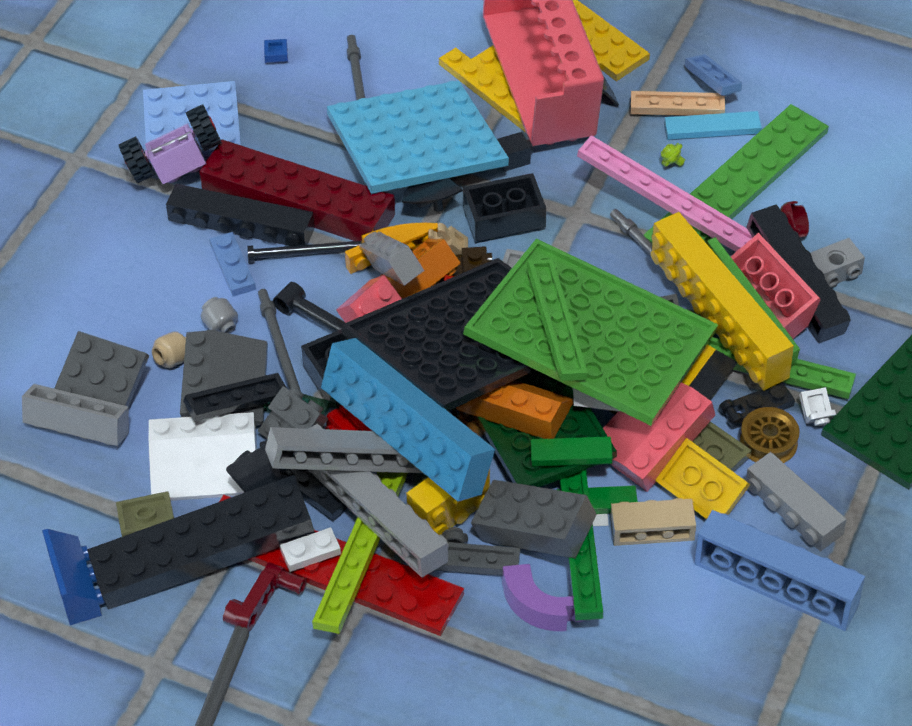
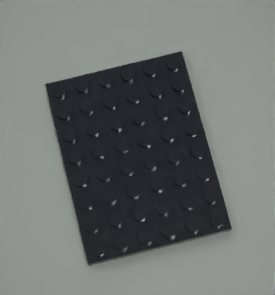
(427, 342)

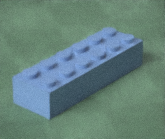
(779, 570)

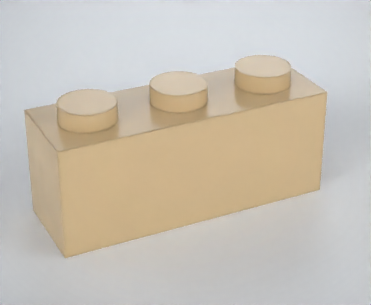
(653, 522)

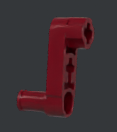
(272, 577)

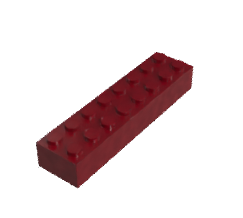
(337, 203)

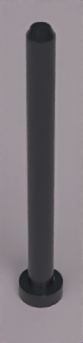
(300, 250)

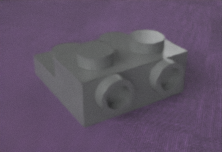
(292, 412)

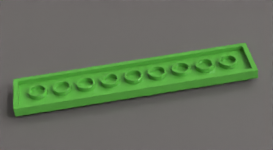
(758, 163)

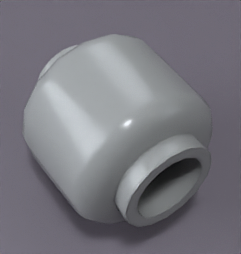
(219, 315)

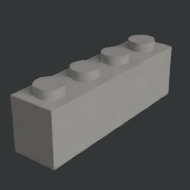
(391, 257)
(75, 414)
(795, 501)

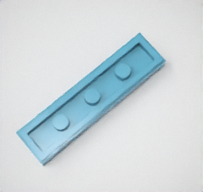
(712, 125)

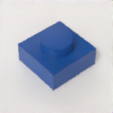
(275, 50)

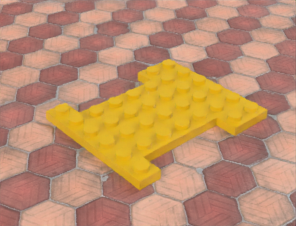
(484, 75)

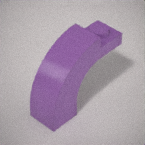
(532, 604)

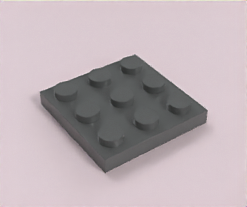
(102, 369)

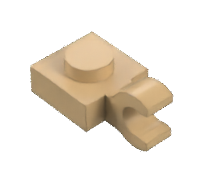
(452, 236)

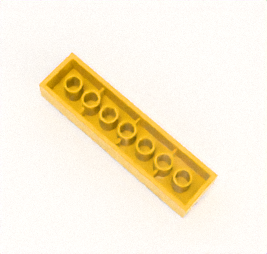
(723, 300)

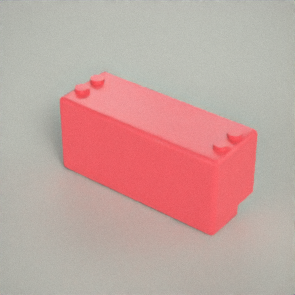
(547, 67)

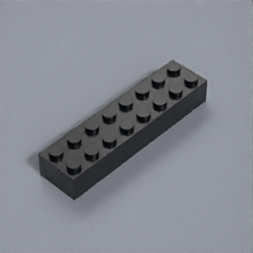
(200, 542)

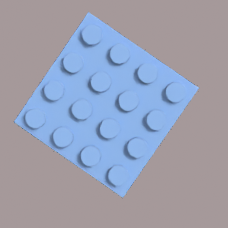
(167, 107)

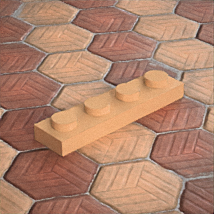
(676, 103)

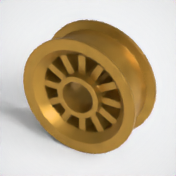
(770, 431)

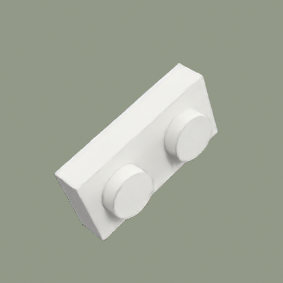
(310, 549)

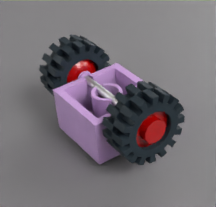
(174, 151)

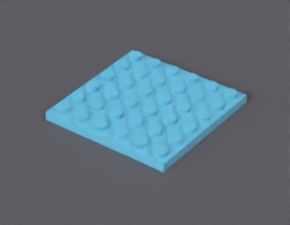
(416, 136)

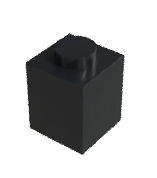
(517, 149)

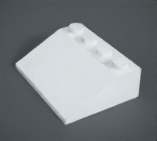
(193, 455)

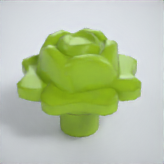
(672, 154)

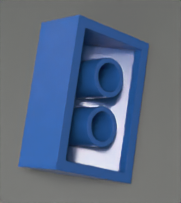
(73, 576)

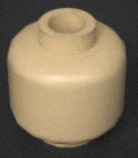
(169, 349)

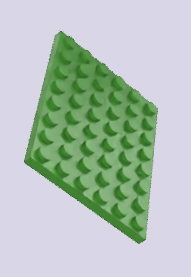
(629, 337)

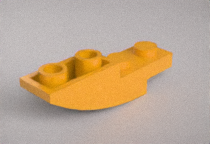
(409, 234)

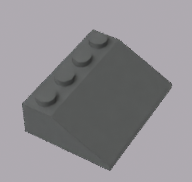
(220, 360)

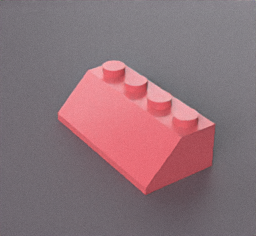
(777, 284)

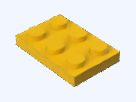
(703, 479)

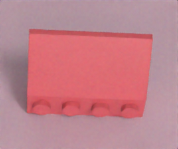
(646, 448)

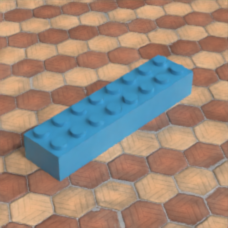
(408, 419)

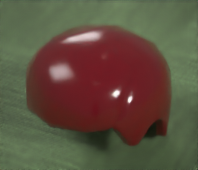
(796, 217)

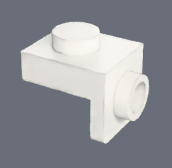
(816, 407)

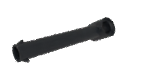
(293, 298)

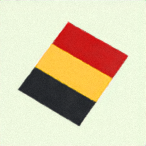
(709, 371)

